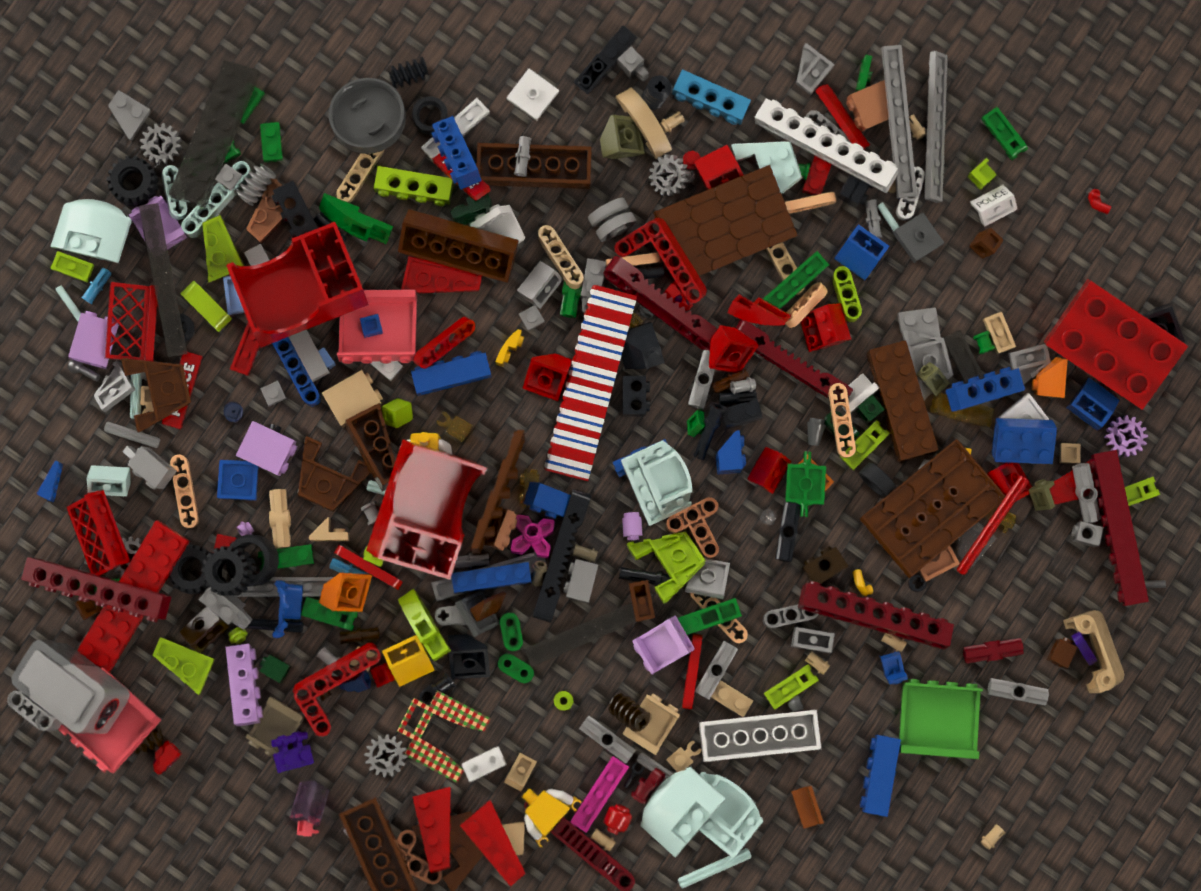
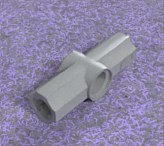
(700, 391)
(1084, 481)
(723, 659)
(1029, 693)
(617, 747)

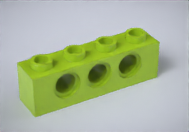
(386, 175)

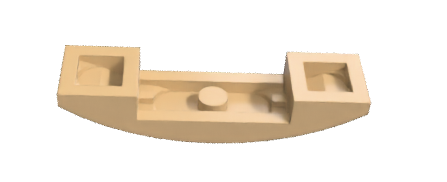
(645, 121)

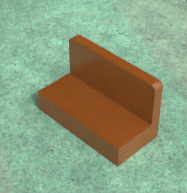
(807, 806)

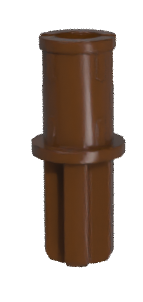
(725, 383)

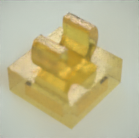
(1008, 521)

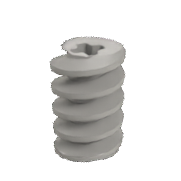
(256, 184)

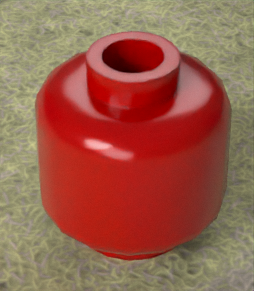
(617, 819)

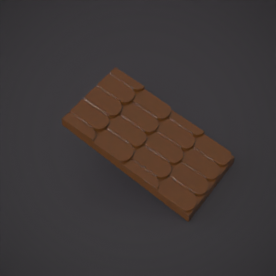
(729, 221)
(501, 491)
(933, 508)

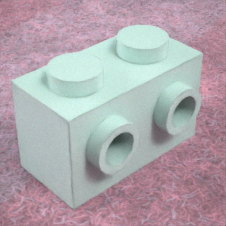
(113, 480)

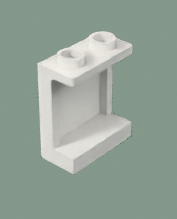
(484, 764)

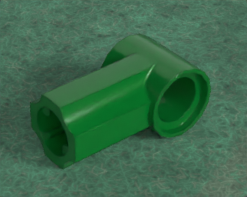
(570, 301)

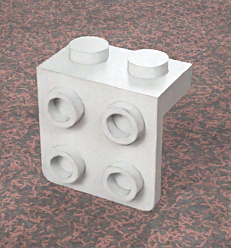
(500, 221)

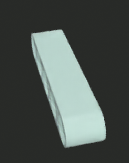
(214, 208)

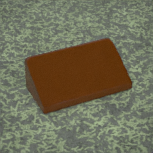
(488, 606)

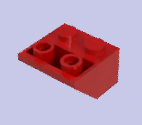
(718, 167)
(825, 327)

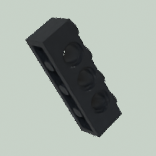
(287, 191)

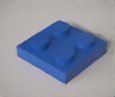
(237, 480)

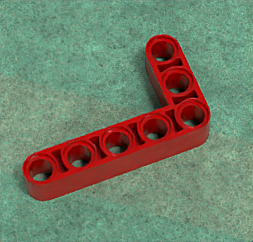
(667, 256)
(325, 674)

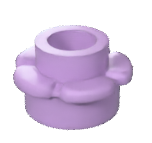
(245, 529)

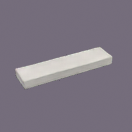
(465, 120)

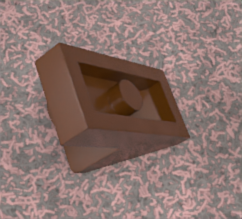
(641, 600)

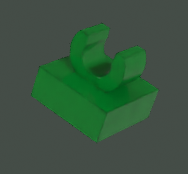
(695, 423)

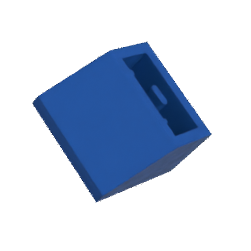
(861, 252)
(1093, 404)
(729, 457)

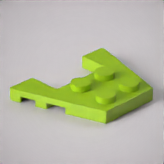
(678, 557)

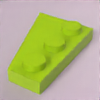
(219, 248)
(185, 663)

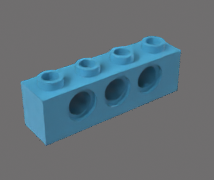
(705, 88)

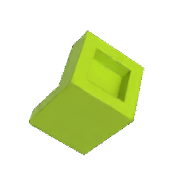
(982, 174)
(397, 413)

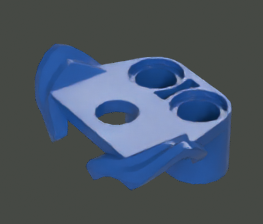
(289, 605)

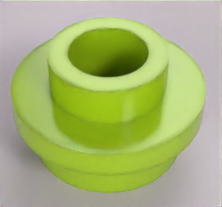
(237, 635)
(569, 700)

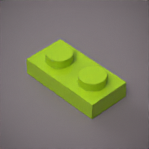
(72, 266)

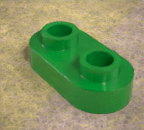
(510, 632)
(515, 668)

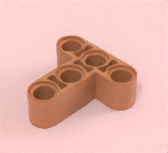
(700, 522)
(409, 857)

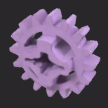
(1131, 434)

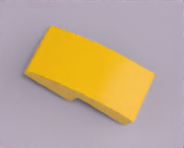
(512, 343)

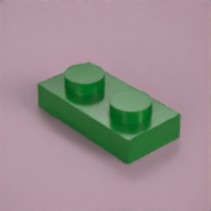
(271, 142)

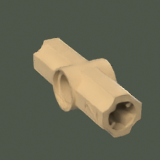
(280, 518)

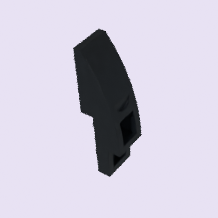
(605, 61)

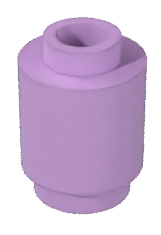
(632, 526)

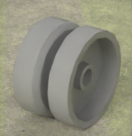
(612, 219)

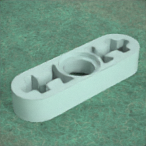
(171, 201)

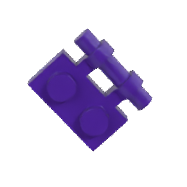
(292, 758)

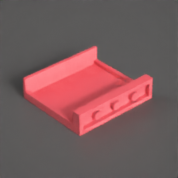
(398, 321)
(122, 739)

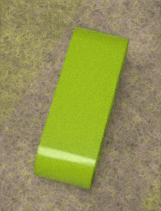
(848, 285)
(206, 306)

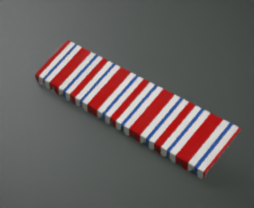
(590, 382)

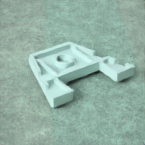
(777, 155)

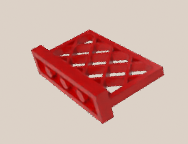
(148, 322)
(105, 531)

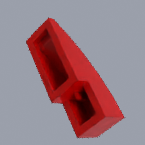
(758, 312)

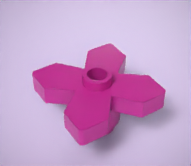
(537, 542)

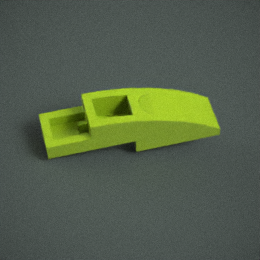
(423, 625)

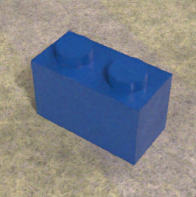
(546, 499)

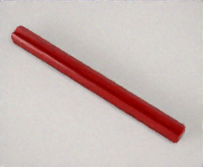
(992, 525)

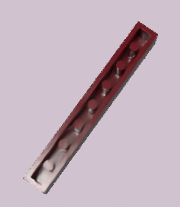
(1119, 528)

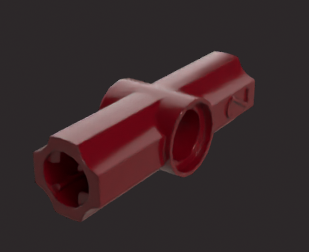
(993, 650)

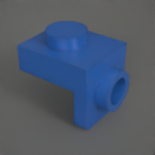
(893, 668)

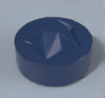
(233, 411)

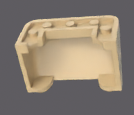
(1111, 670)

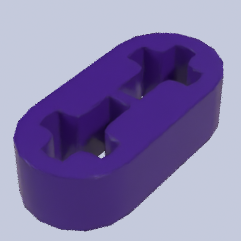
(1084, 648)

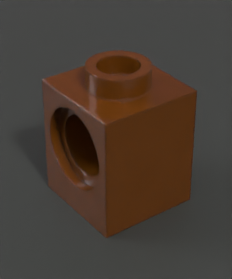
(986, 243)
(1062, 652)

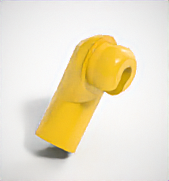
(860, 584)

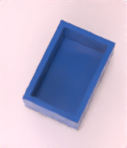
(1024, 441)

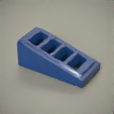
(50, 484)

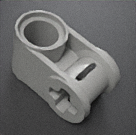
(454, 618)

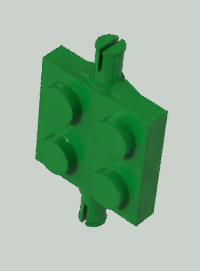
(805, 484)

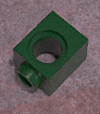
(869, 409)
(274, 668)

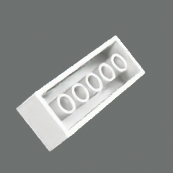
(759, 735)

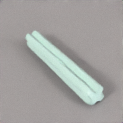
(714, 868)

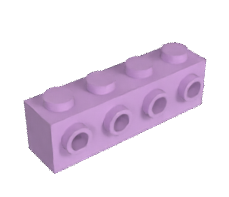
(243, 684)

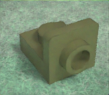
(933, 378)
(1041, 495)

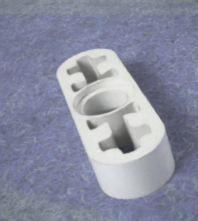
(911, 208)

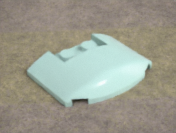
(92, 229)
(659, 481)
(679, 809)
(734, 819)

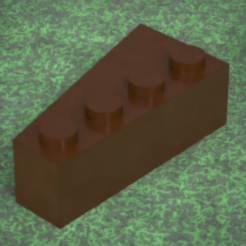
(373, 443)

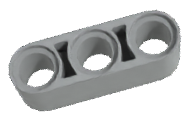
(781, 616)

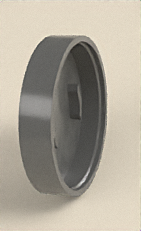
(367, 115)

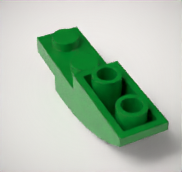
(353, 222)
(710, 616)

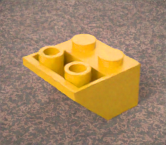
(408, 660)

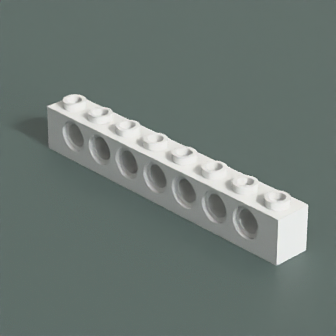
(830, 154)

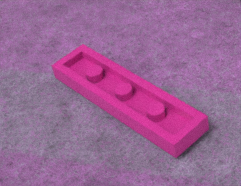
(599, 794)

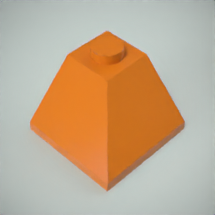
(1051, 379)
(346, 592)

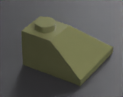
(621, 138)

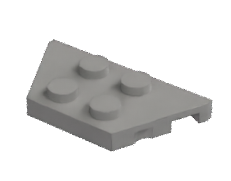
(927, 349)

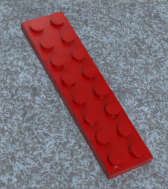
(146, 570)

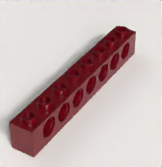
(157, 603)
(942, 629)

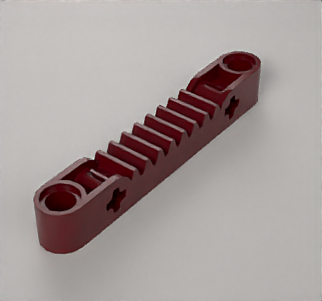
(622, 275)
(791, 366)
(591, 852)

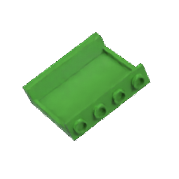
(939, 719)

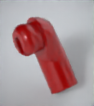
(1095, 202)

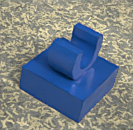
(371, 325)

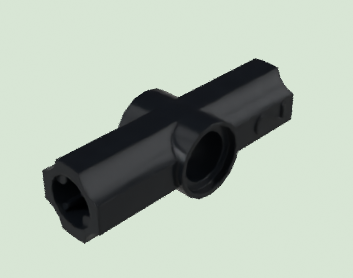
(786, 544)

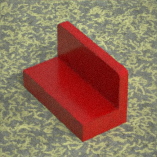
(769, 469)

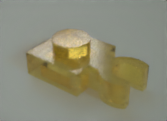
(457, 428)

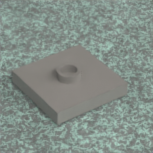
(710, 579)

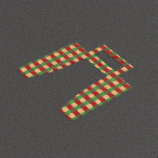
(450, 710)

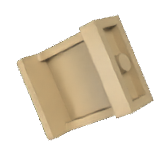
(352, 396)
(660, 725)

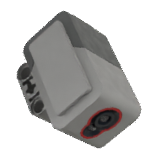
(65, 690)

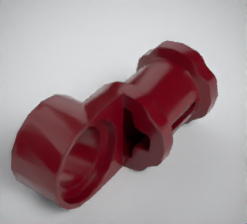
(646, 785)

